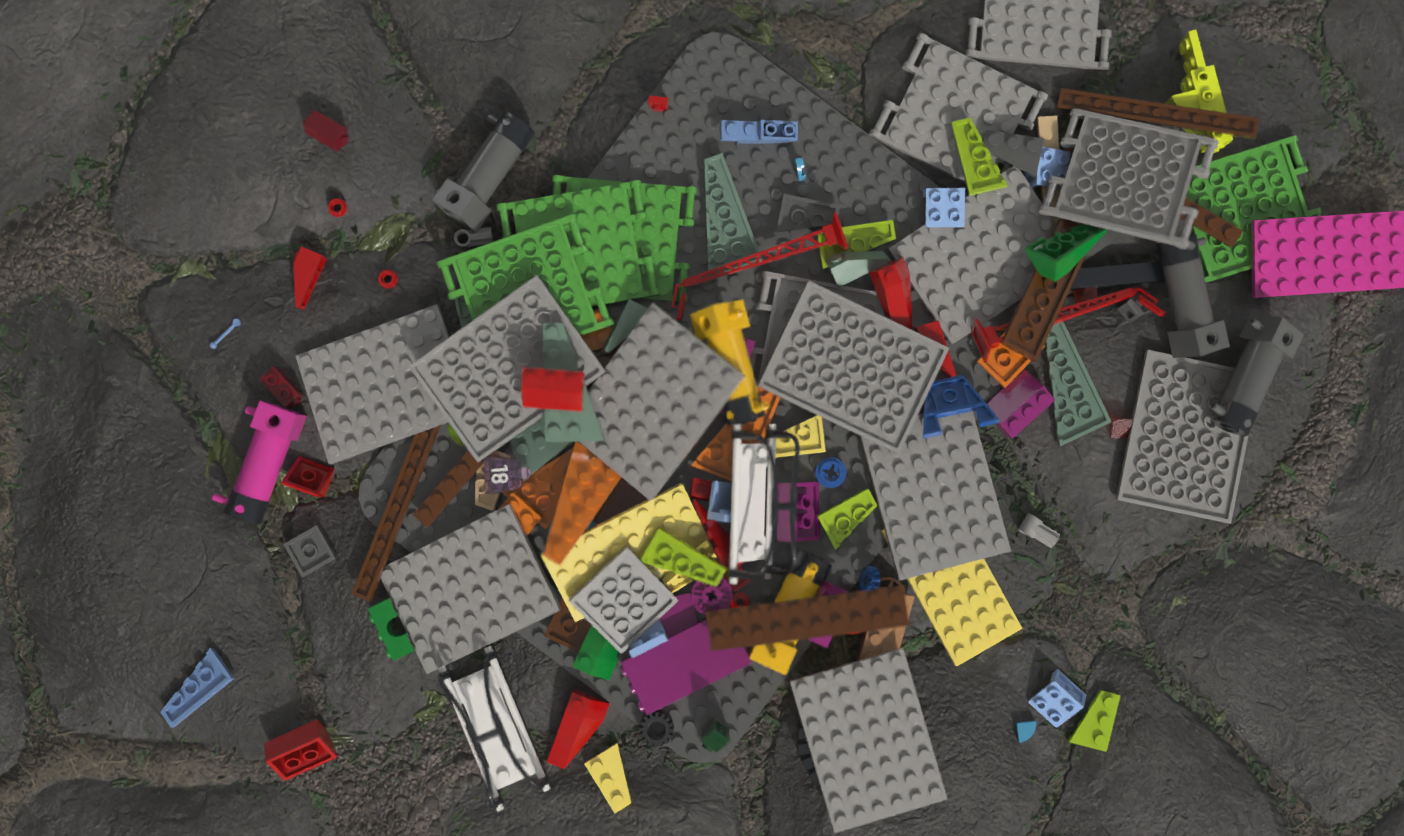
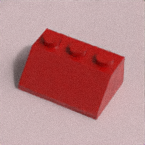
(552, 389)
(299, 750)

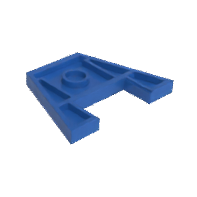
(953, 397)

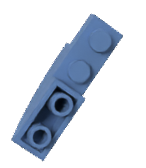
(759, 132)

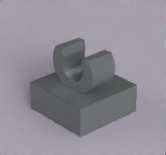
(1131, 310)

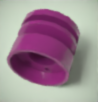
(700, 598)

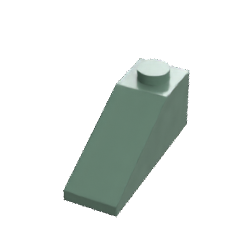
(852, 265)
(625, 323)

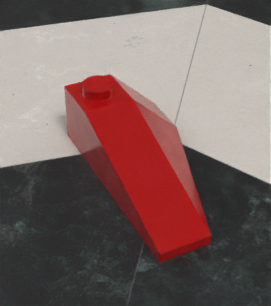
(894, 291)
(717, 535)
(578, 724)

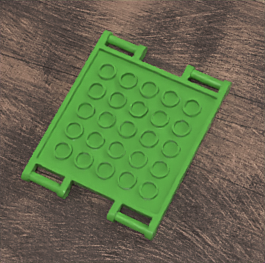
(1243, 189)
(605, 229)
(656, 234)
(507, 264)

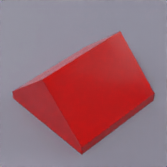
(309, 477)

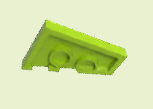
(846, 515)
(1097, 724)

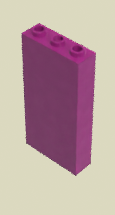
(679, 667)

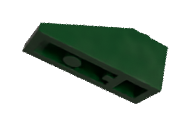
(715, 736)

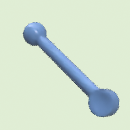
(236, 322)

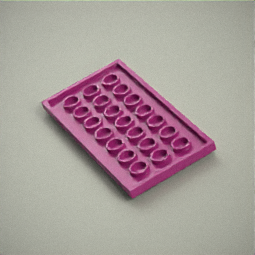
(1327, 254)

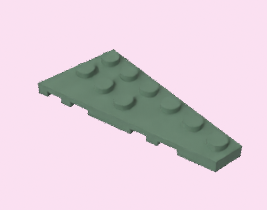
(727, 225)
(1076, 402)
(564, 424)
(533, 450)

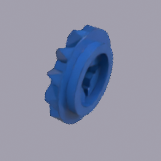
(839, 468)
(869, 573)

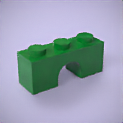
(382, 616)

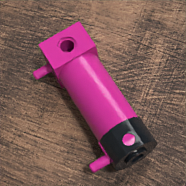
(262, 461)

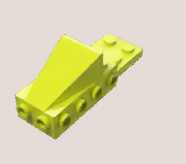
(1199, 87)

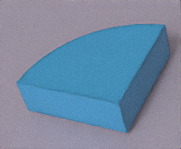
(799, 164)
(1025, 730)

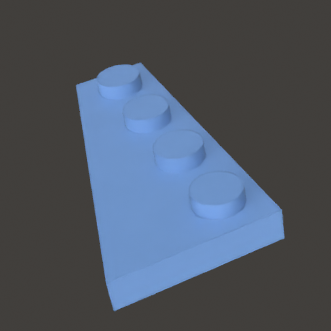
(205, 681)

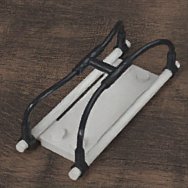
(748, 503)
(492, 728)

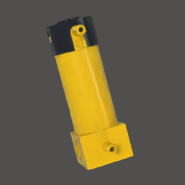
(722, 329)
(801, 583)

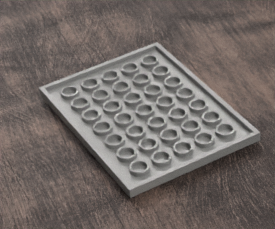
(978, 266)
(853, 367)
(480, 368)
(365, 388)
(657, 400)
(1173, 450)
(937, 498)
(469, 589)
(868, 740)

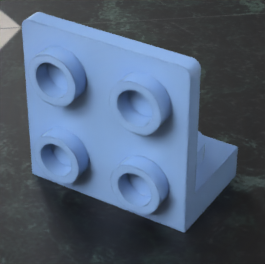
(1052, 163)
(944, 207)
(720, 501)
(650, 638)
(1058, 699)

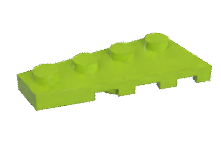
(976, 161)
(859, 239)
(682, 559)

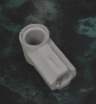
(482, 237)
(1036, 529)

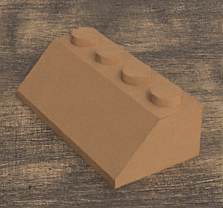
(883, 640)

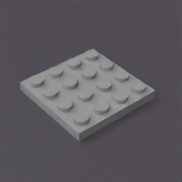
(623, 599)

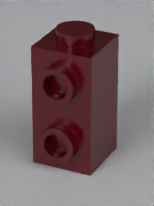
(326, 131)
(282, 387)

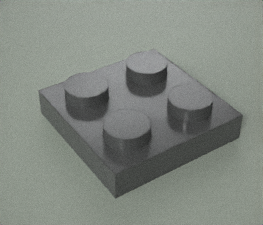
(310, 551)

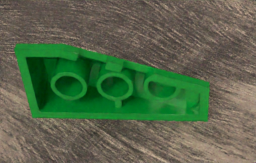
(1062, 252)
(596, 655)

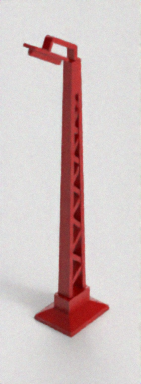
(833, 235)
(987, 338)

